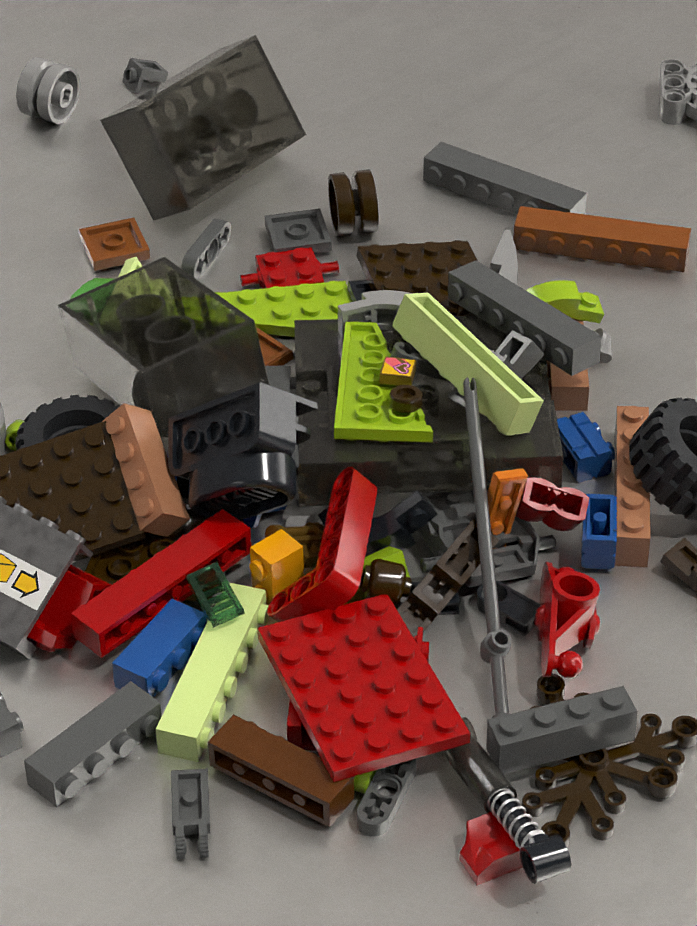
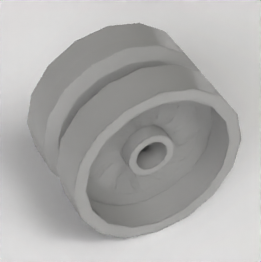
(48, 90)

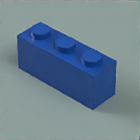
(160, 648)

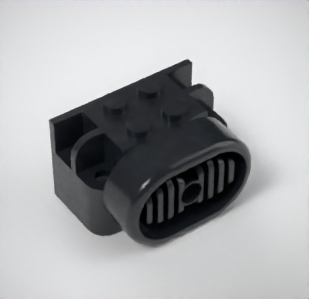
(240, 450)

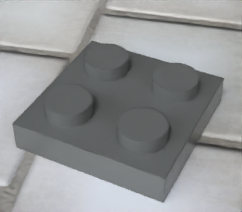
(298, 230)

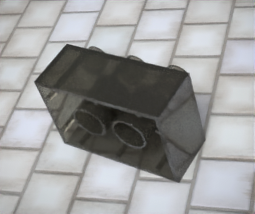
(203, 128)
(162, 341)

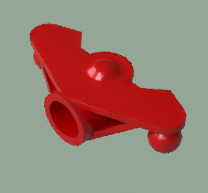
(565, 618)

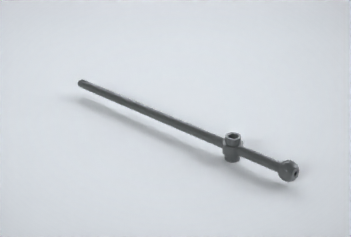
(497, 641)

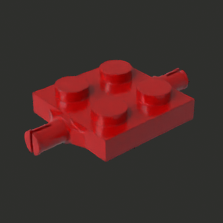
(288, 269)

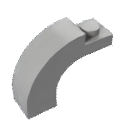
(374, 307)

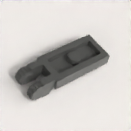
(190, 809)

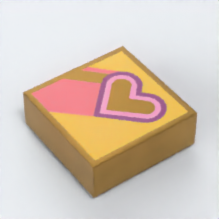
(397, 371)

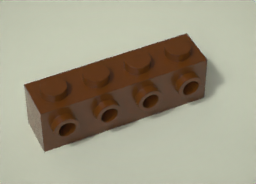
(279, 770)

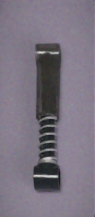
(539, 854)

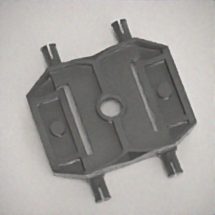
(455, 513)

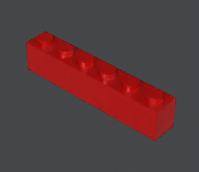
(141, 594)

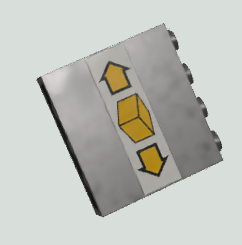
(31, 567)

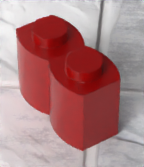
(554, 506)

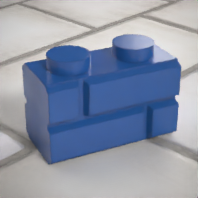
(584, 448)
(599, 532)

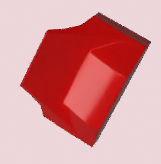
(488, 850)

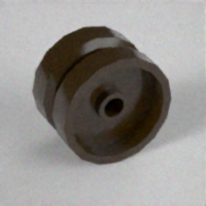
(353, 202)

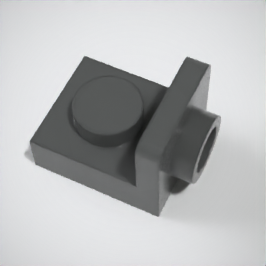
(142, 70)

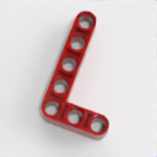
(340, 552)

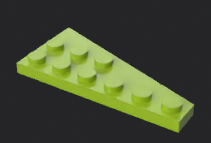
(278, 307)
(362, 401)

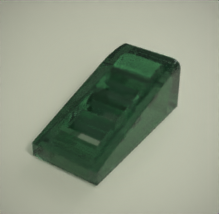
(207, 578)

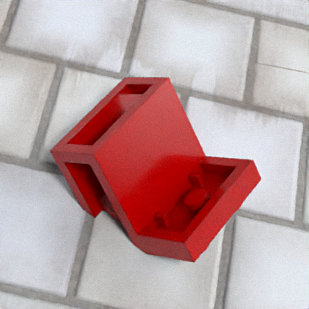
(54, 625)

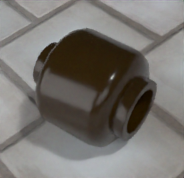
(385, 578)

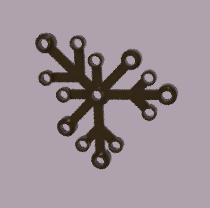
(602, 765)

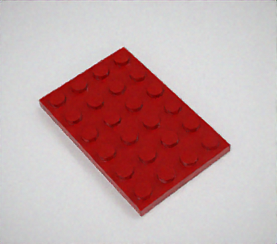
(362, 687)

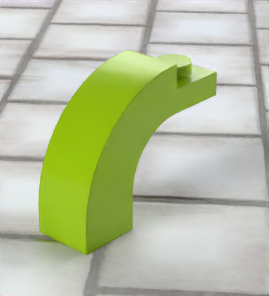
(567, 299)

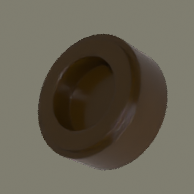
(405, 398)

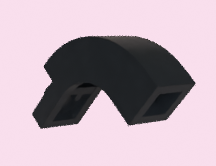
(398, 524)

